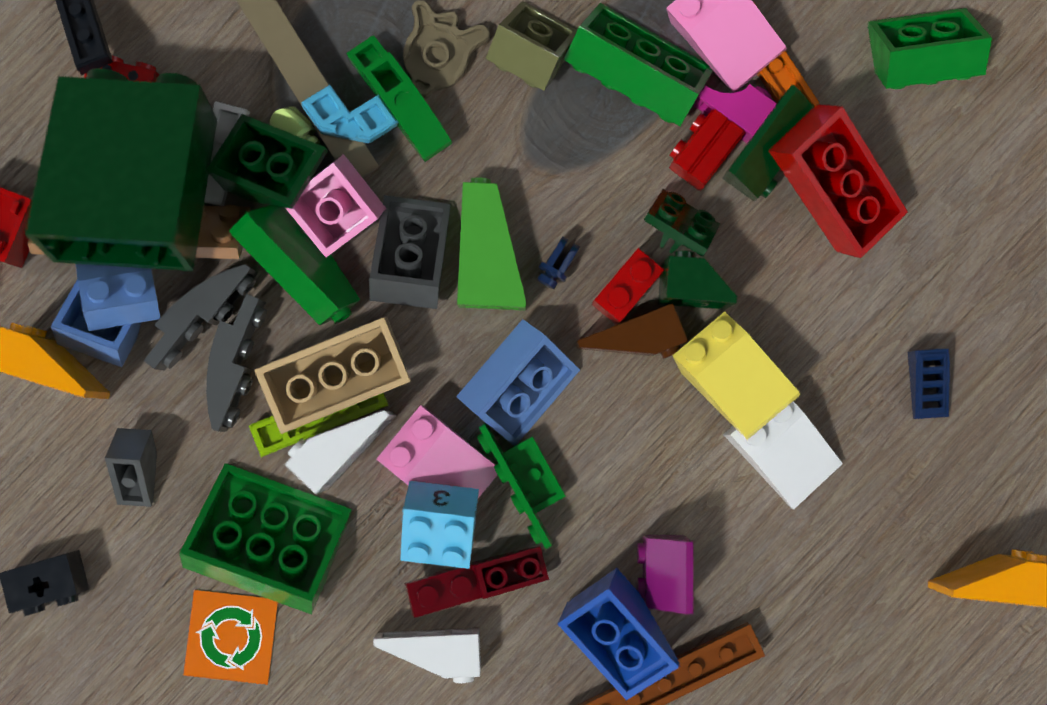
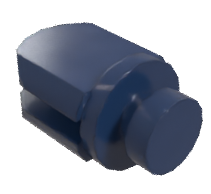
(551, 273)

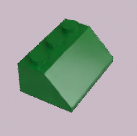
(928, 48)

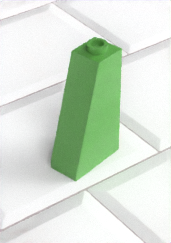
(486, 257)

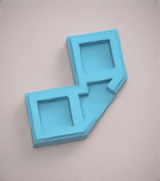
(361, 124)

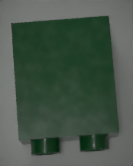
(123, 172)

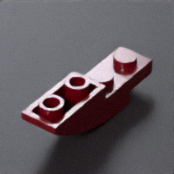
(483, 580)

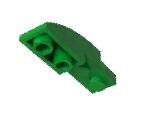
(400, 96)

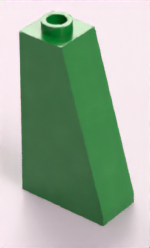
(296, 263)

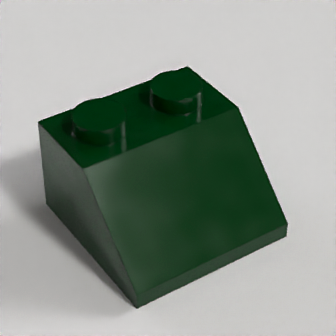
(693, 283)

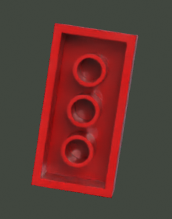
(838, 180)

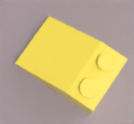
(735, 375)

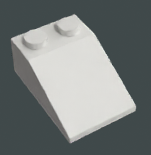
(788, 454)
(328, 455)

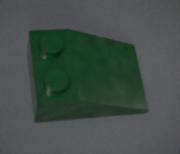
(265, 163)

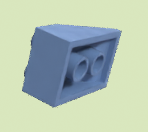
(116, 295)

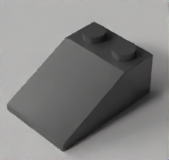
(409, 252)

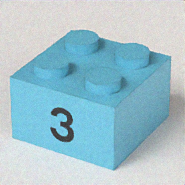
(439, 524)

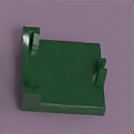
(682, 223)

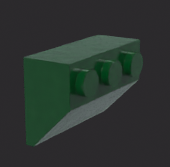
(755, 167)

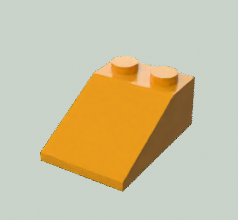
(39, 359)
(999, 578)

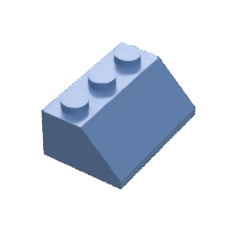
(518, 382)

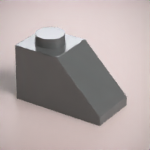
(132, 466)

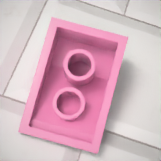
(727, 36)
(436, 454)

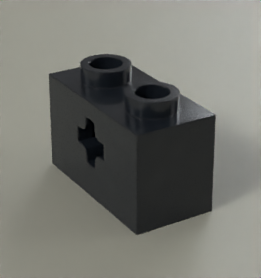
(24, 585)

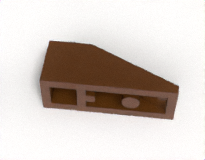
(644, 335)

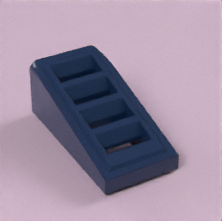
(942, 382)

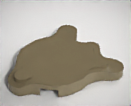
(437, 50)

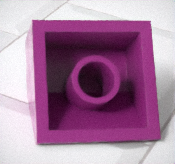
(666, 573)

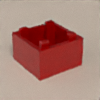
(13, 224)

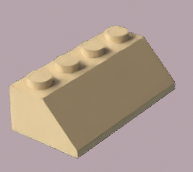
(333, 375)

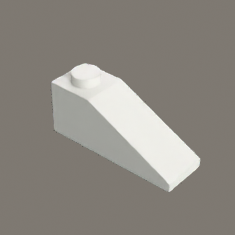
(442, 652)

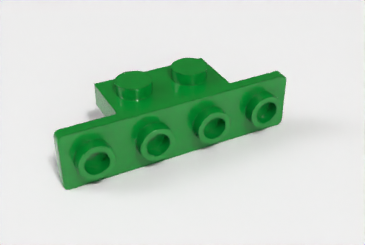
(529, 477)

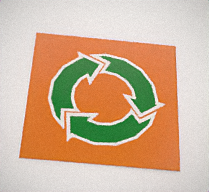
(230, 637)

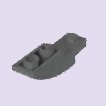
(208, 302)
(225, 375)

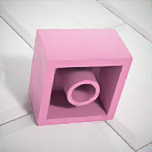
(336, 206)

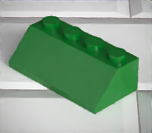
(638, 64)

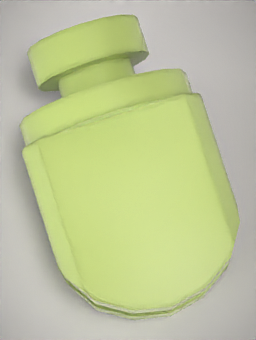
(294, 122)

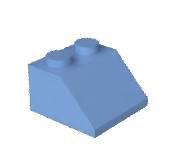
(105, 344)

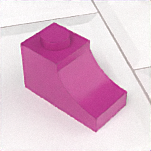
(744, 108)

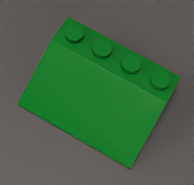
(265, 538)

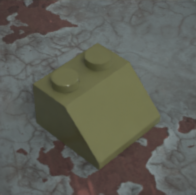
(531, 45)

